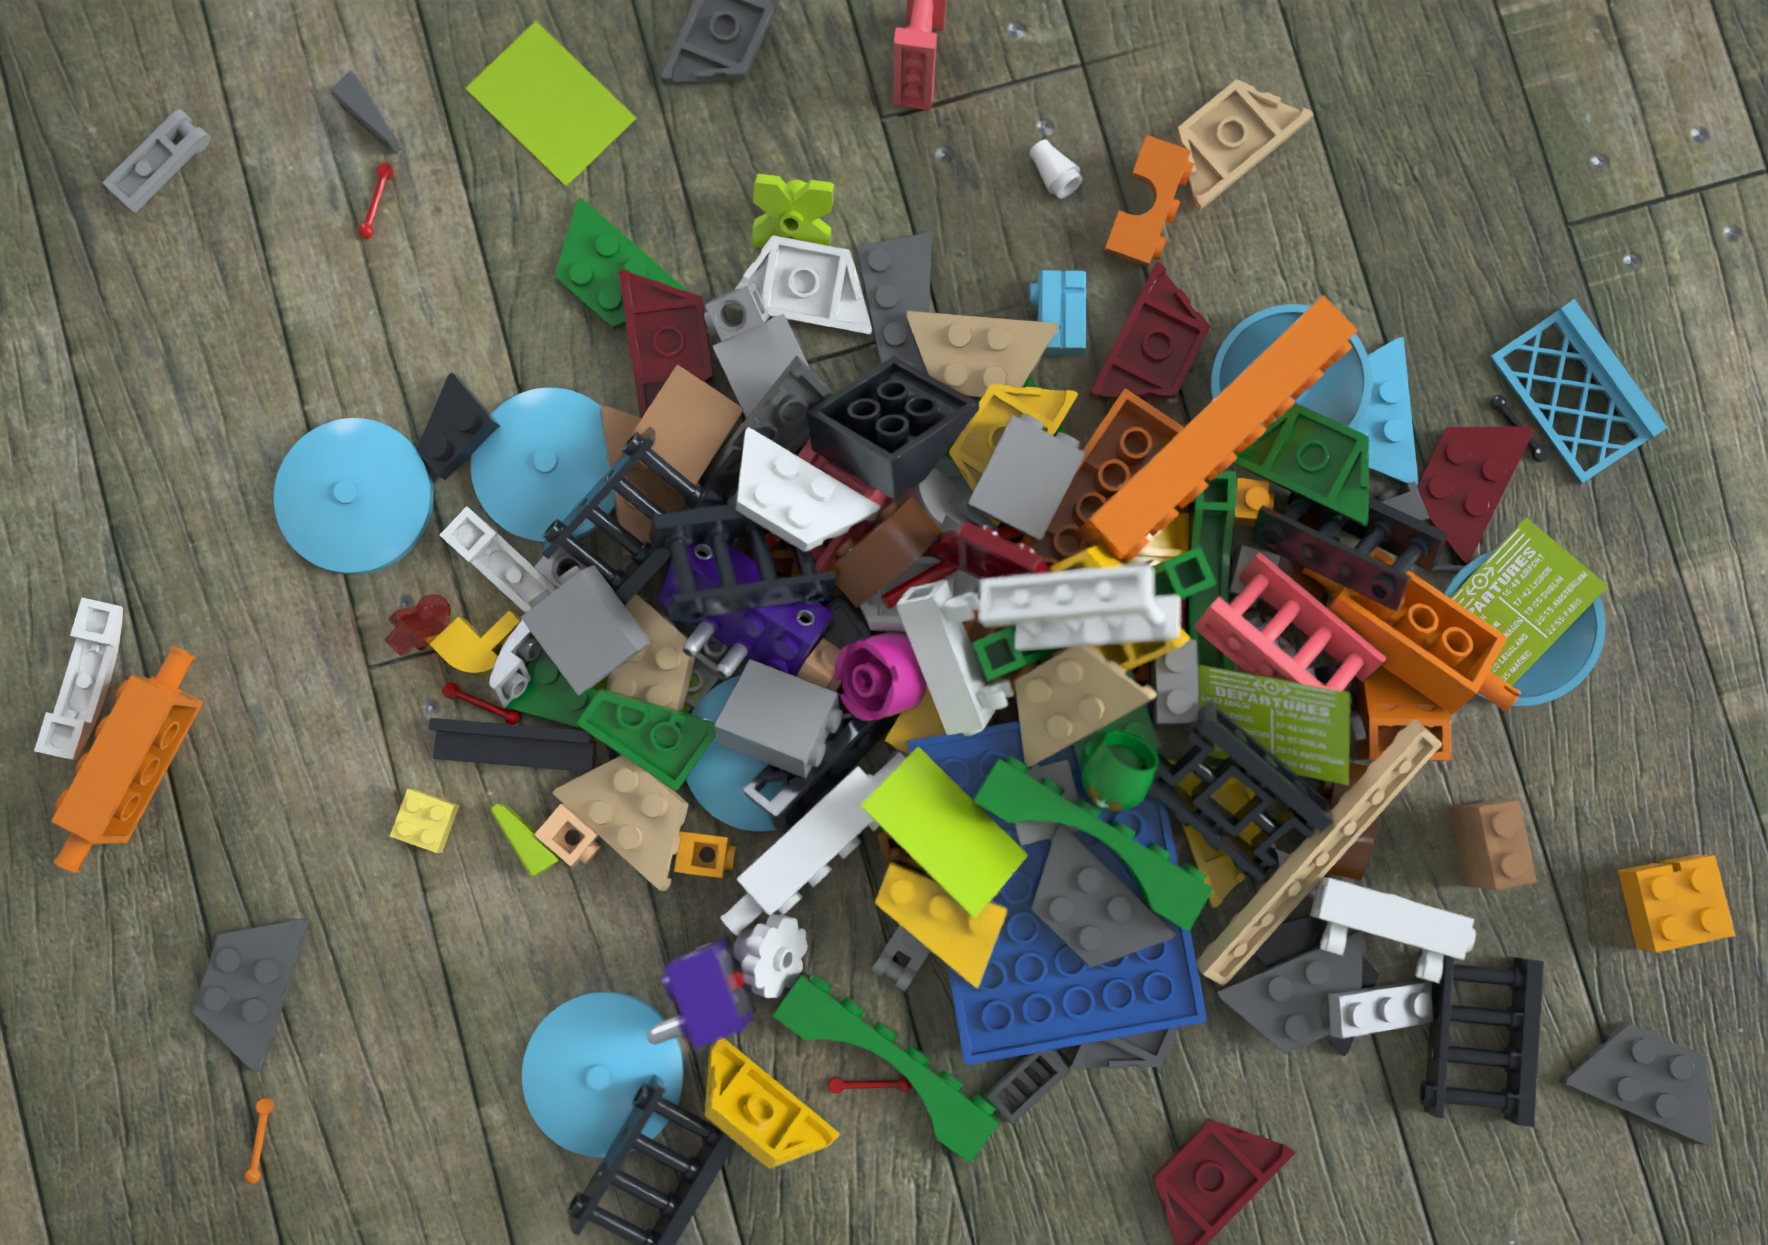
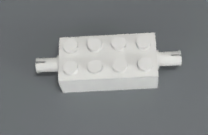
(807, 848)

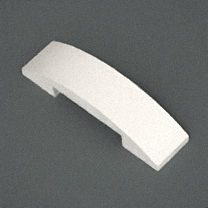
(495, 558)
(85, 680)

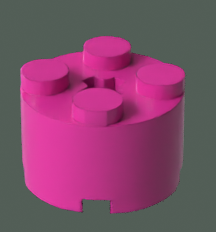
(880, 676)

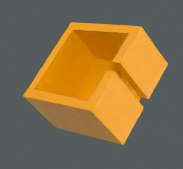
(1676, 906)

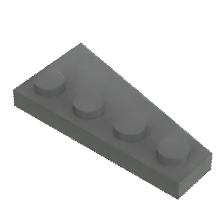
(897, 282)
(778, 416)

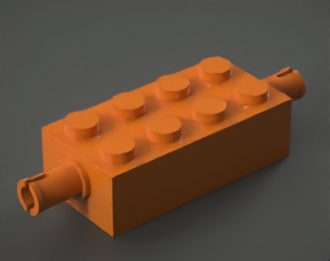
(1427, 641)
(126, 760)

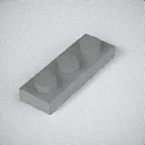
(1380, 1008)

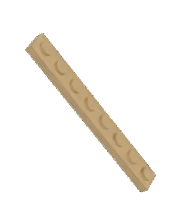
(1318, 854)

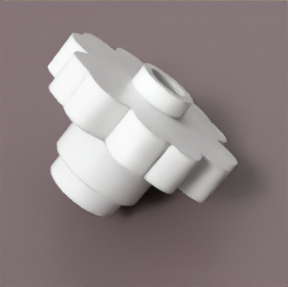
(771, 955)

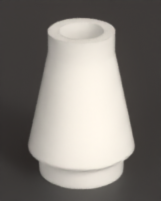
(1057, 171)

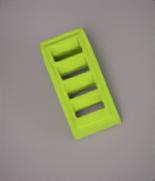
(531, 851)

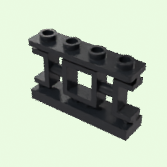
(1257, 771)

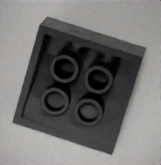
(890, 426)

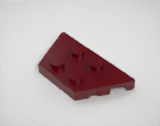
(663, 331)
(1154, 343)
(1468, 480)
(984, 554)
(1214, 1179)

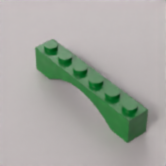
(1212, 529)
(1177, 576)
(1165, 887)
(817, 1014)

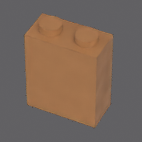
(688, 423)
(1493, 844)

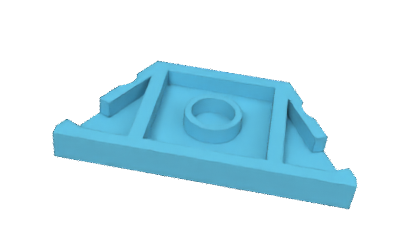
(1389, 416)

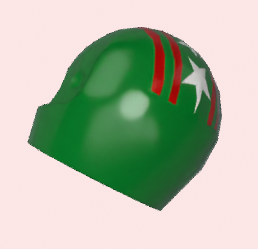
(1111, 782)

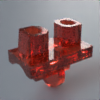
(418, 624)

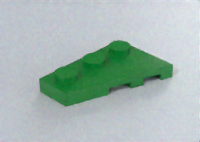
(649, 734)

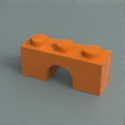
(1162, 169)

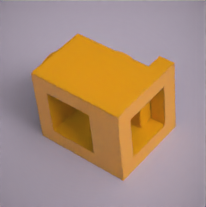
(1250, 497)
(689, 855)

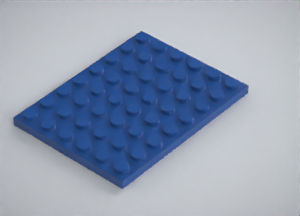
(1034, 984)

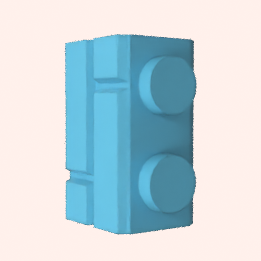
(1062, 300)

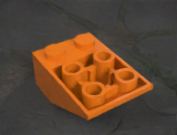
(1389, 706)

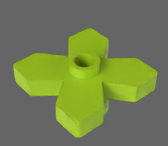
(791, 210)

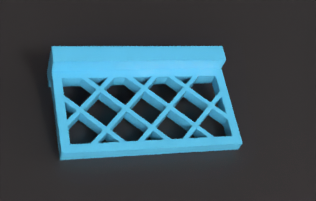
(1607, 373)

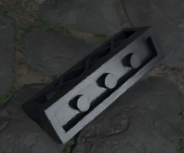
(513, 745)
(804, 793)

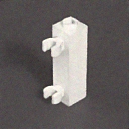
(947, 659)
(1391, 918)

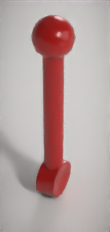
(385, 172)
(452, 691)
(837, 1084)

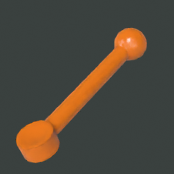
(263, 1107)

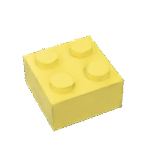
(424, 821)

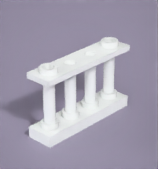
(1080, 608)

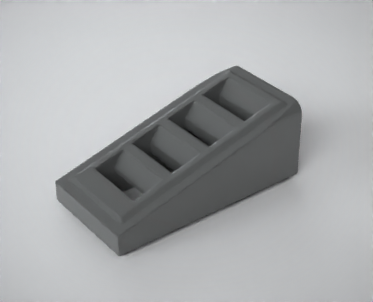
(358, 104)
(1060, 1069)

